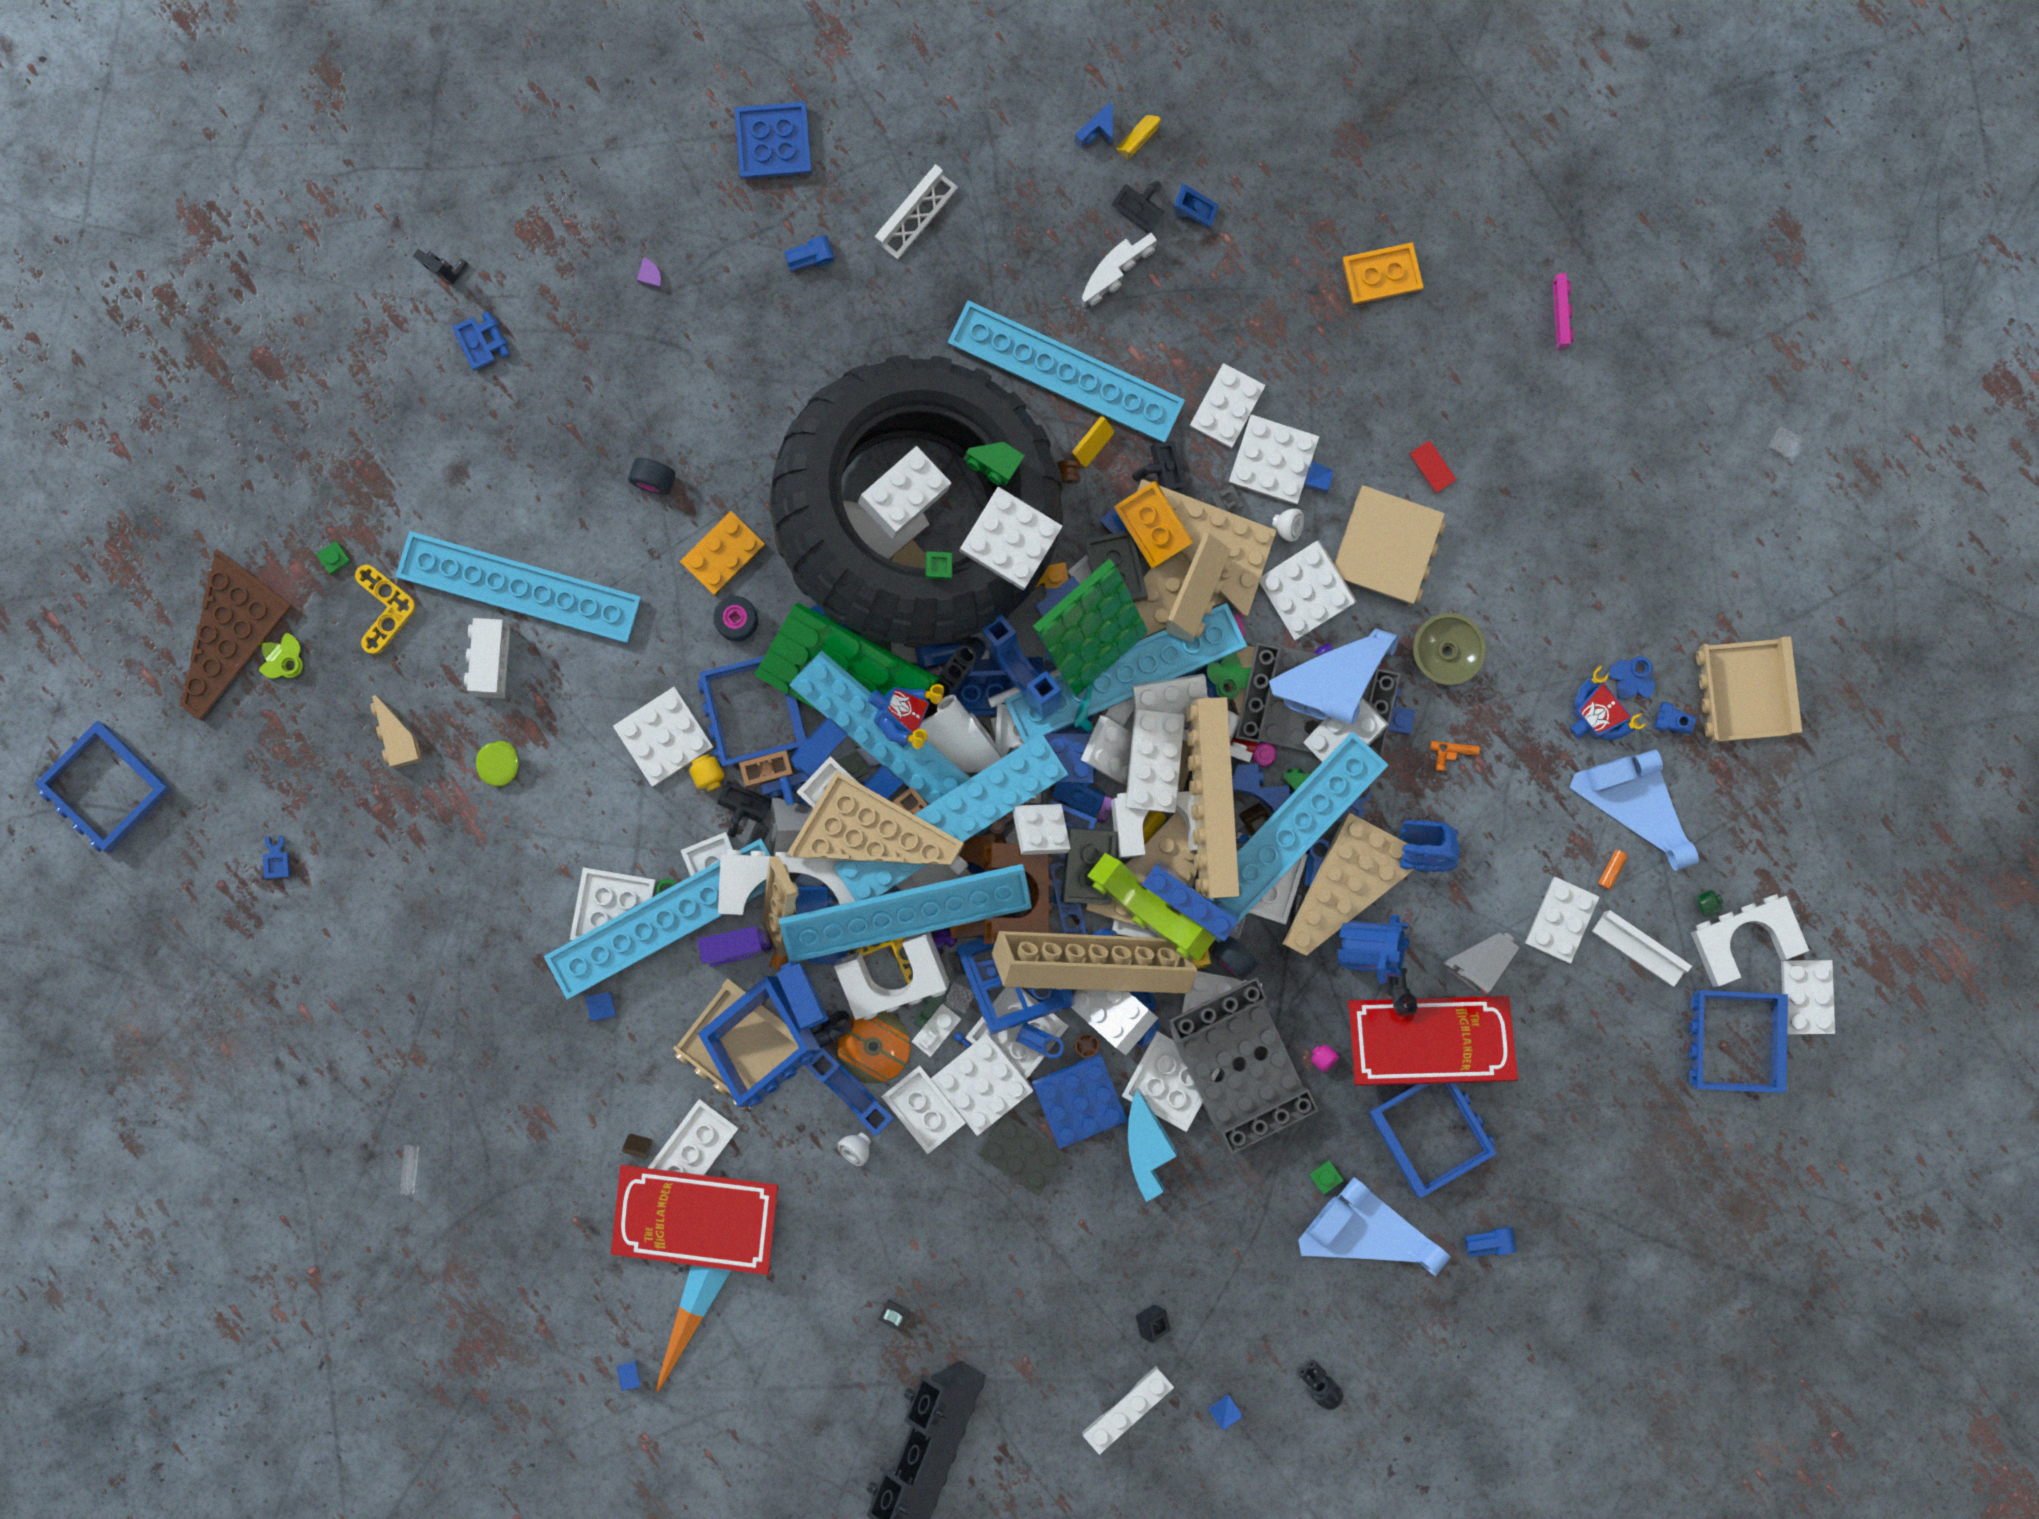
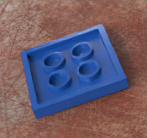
(773, 140)
(1079, 1101)

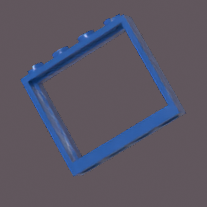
(715, 730)
(159, 791)
(711, 1034)
(1778, 1041)
(1473, 1121)

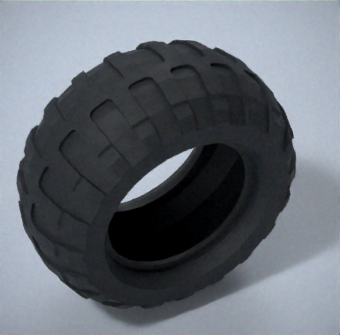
(826, 553)

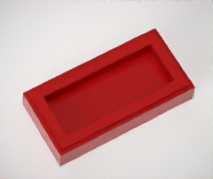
(1432, 467)

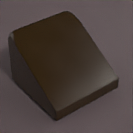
(1254, 817)
(637, 1146)

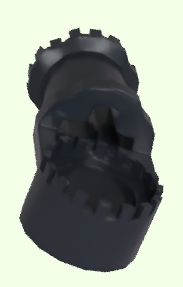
(1400, 992)
(831, 1032)

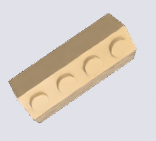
(1198, 589)

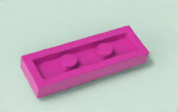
(1563, 311)

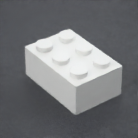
(904, 492)
(487, 658)
(1114, 1015)

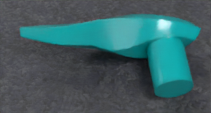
(1082, 712)

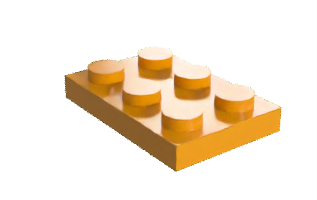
(1382, 273)
(1153, 524)
(722, 553)

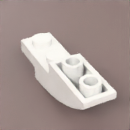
(1108, 273)

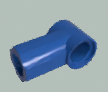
(816, 252)
(935, 654)
(1313, 862)
(1037, 1040)
(1496, 1242)

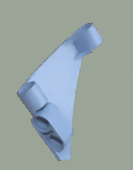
(1336, 679)
(1638, 798)
(1366, 1228)

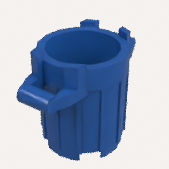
(1374, 947)

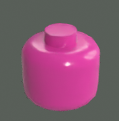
(1264, 755)
(1324, 1057)

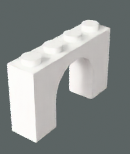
(1129, 824)
(1714, 939)
(869, 998)

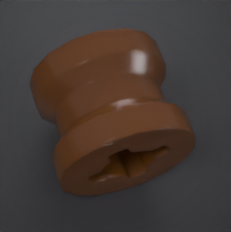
(1069, 471)

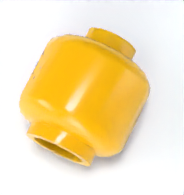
(706, 773)

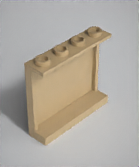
(1389, 545)
(1749, 690)
(753, 1044)

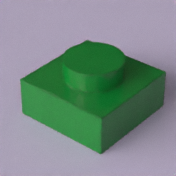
(333, 558)
(938, 565)
(1326, 1177)

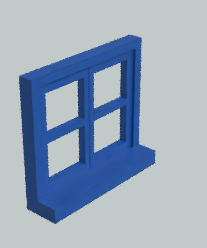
(1061, 997)

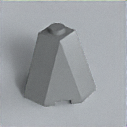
(786, 824)
(1484, 962)

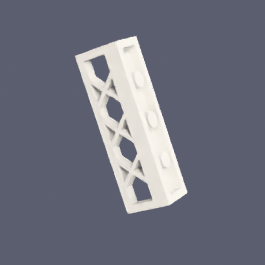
(908, 207)
(1640, 948)

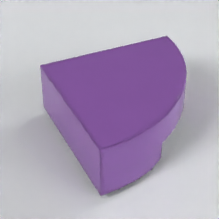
(649, 274)
(1104, 811)

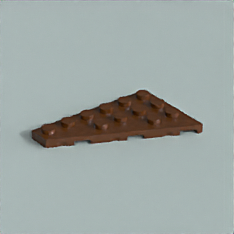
(232, 627)

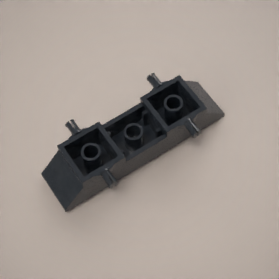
(938, 1423)

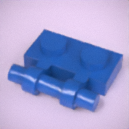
(474, 344)

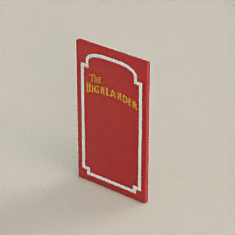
(1436, 1045)
(694, 1219)

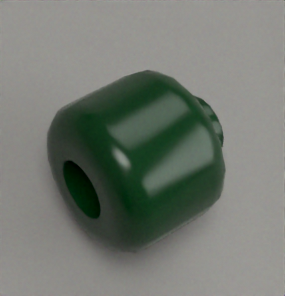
(1710, 903)

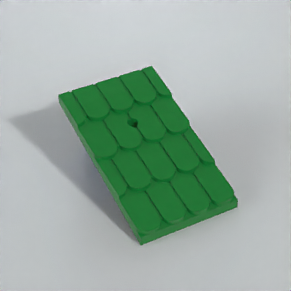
(1091, 628)
(810, 632)

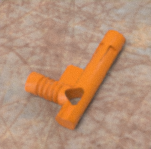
(1451, 752)

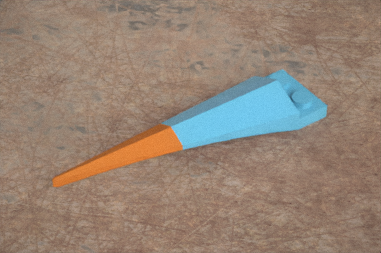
(698, 1295)

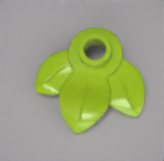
(279, 656)

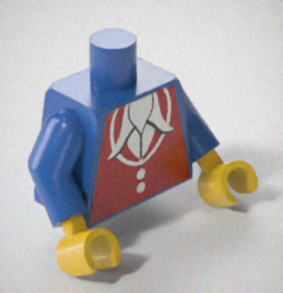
(1601, 711)
(902, 713)

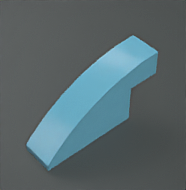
(1147, 1146)

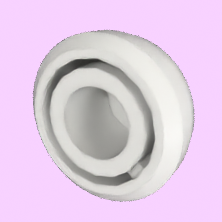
(1289, 524)
(855, 1148)

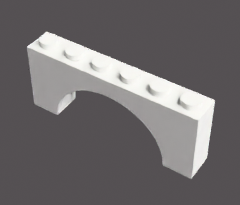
(743, 873)

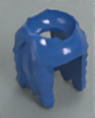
(1429, 846)

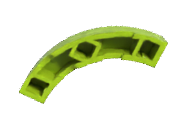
(1148, 909)

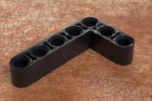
(952, 675)

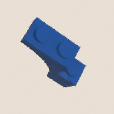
(1248, 781)

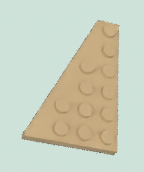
(1246, 539)
(864, 826)
(1167, 845)
(1353, 875)

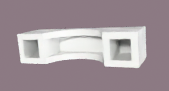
(1128, 1410)

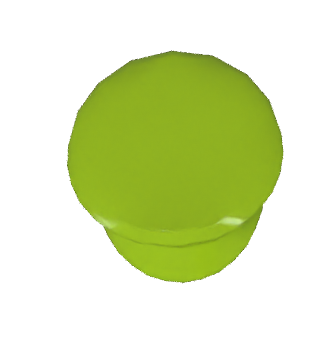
(497, 763)

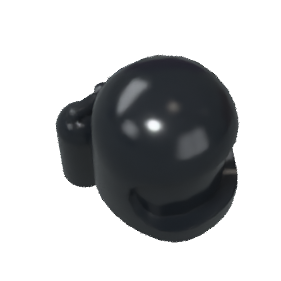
(1323, 1388)

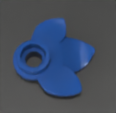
(1632, 681)

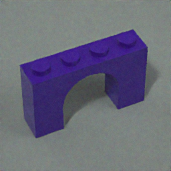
(734, 946)

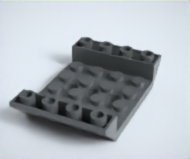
(1271, 721)
(1261, 1095)

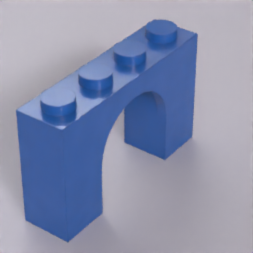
(1038, 690)
(822, 742)
(1212, 916)
(802, 995)
(851, 1091)

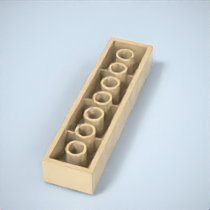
(1212, 798)
(1091, 963)

